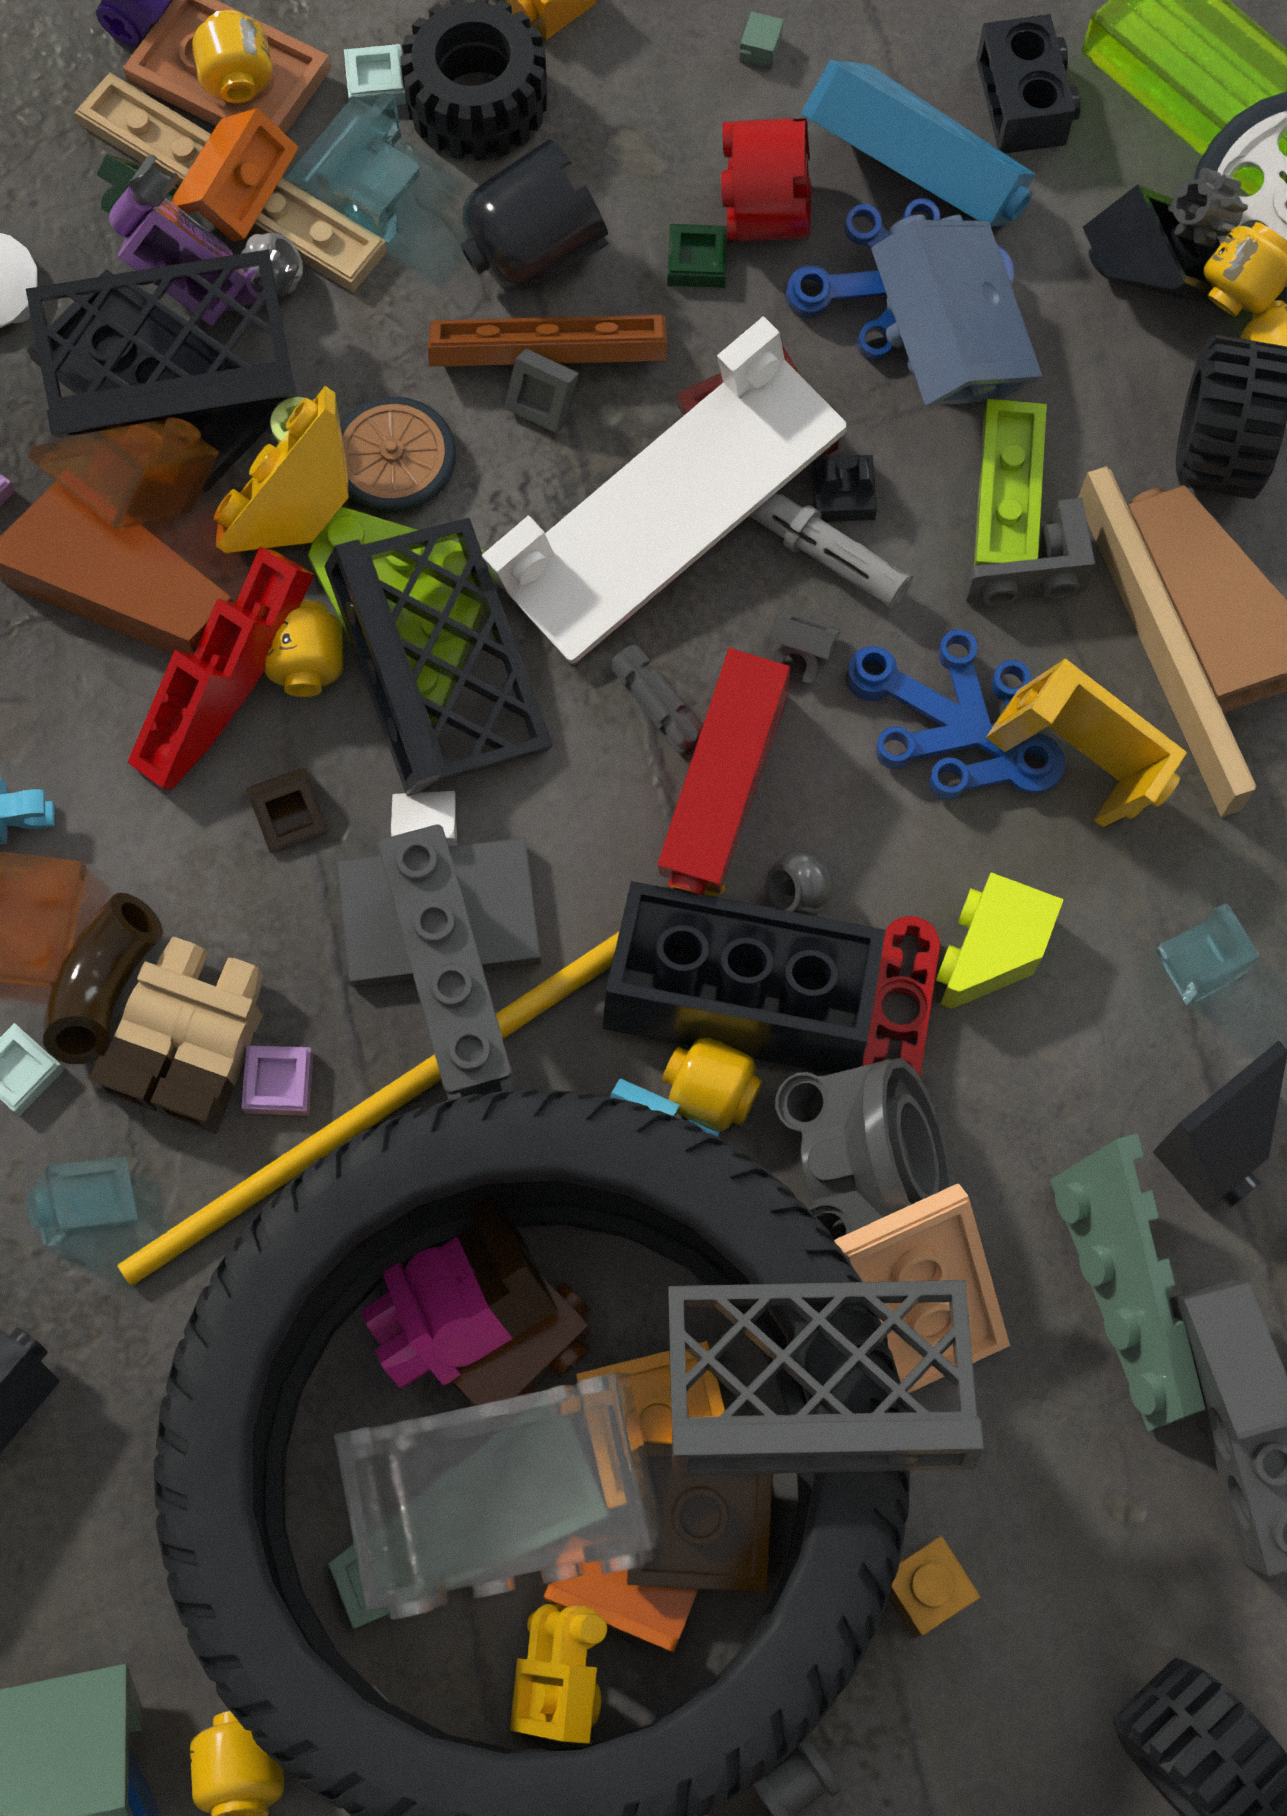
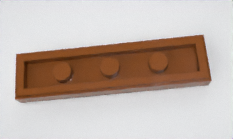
(556, 338)

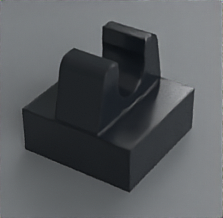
(844, 487)

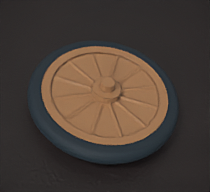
(396, 453)

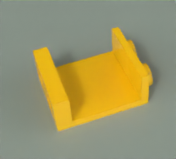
(1099, 729)

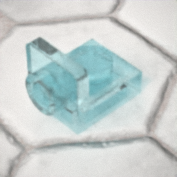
(81, 1199)

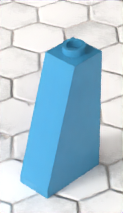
(919, 142)

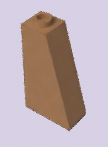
(1219, 595)

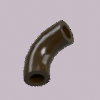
(94, 977)

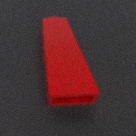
(724, 772)

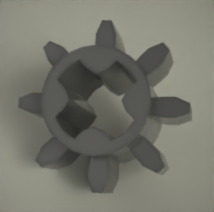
(1207, 207)

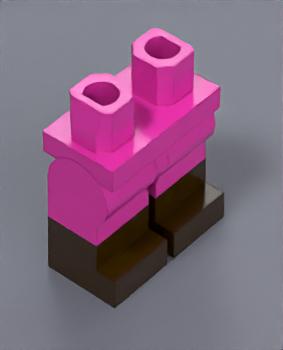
(458, 1300)

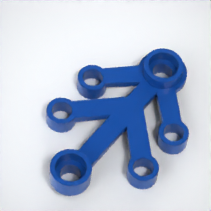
(859, 283)
(962, 723)

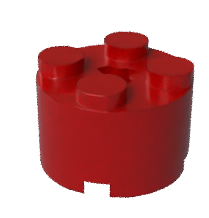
(766, 179)

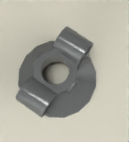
(870, 1144)

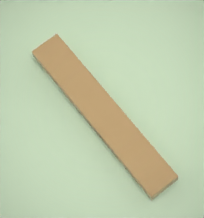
(146, 127)
(1166, 643)

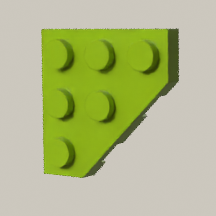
(354, 525)

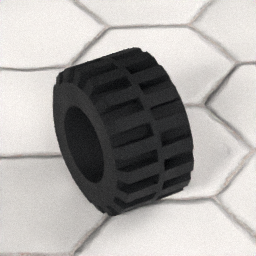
(466, 41)
(1233, 417)
(1203, 1746)

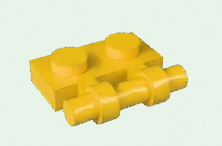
(554, 1687)

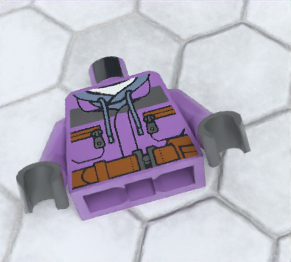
(166, 235)

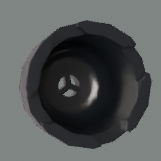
(531, 221)

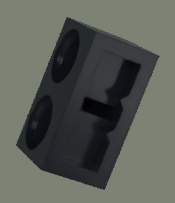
(1024, 69)

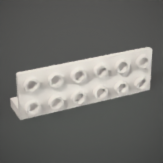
(668, 499)

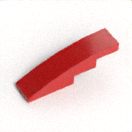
(209, 686)

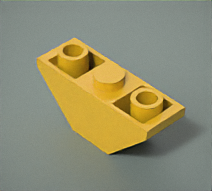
(292, 485)

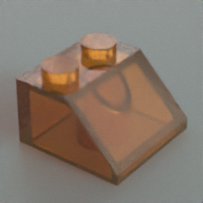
(132, 470)

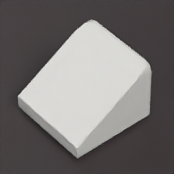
(425, 810)

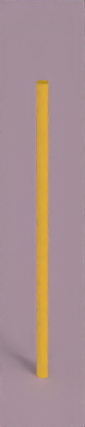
(356, 1121)

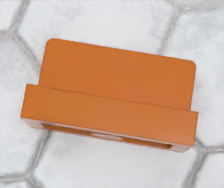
(236, 172)
(641, 1612)

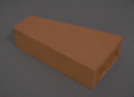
(106, 574)

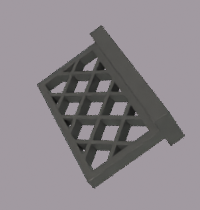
(823, 1441)

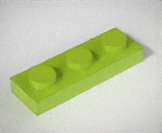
(1010, 482)

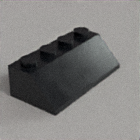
(745, 976)

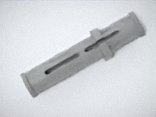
(807, 532)

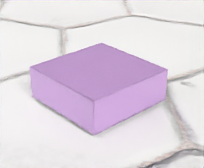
(277, 1080)

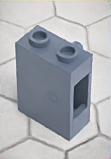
(954, 310)

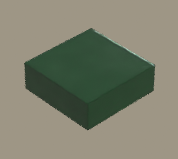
(697, 255)

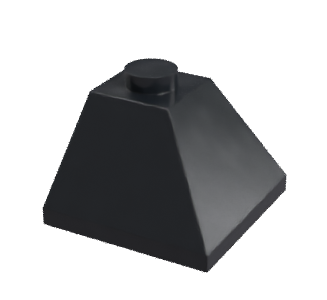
(1139, 247)
(1228, 1134)

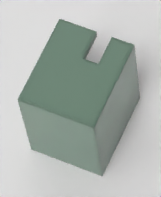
(761, 40)

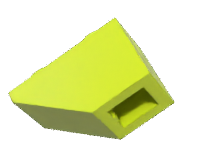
(1003, 941)

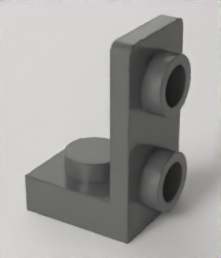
(1057, 576)

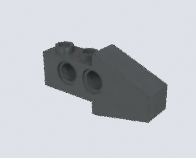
(1243, 1414)

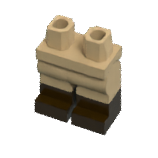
(183, 1037)

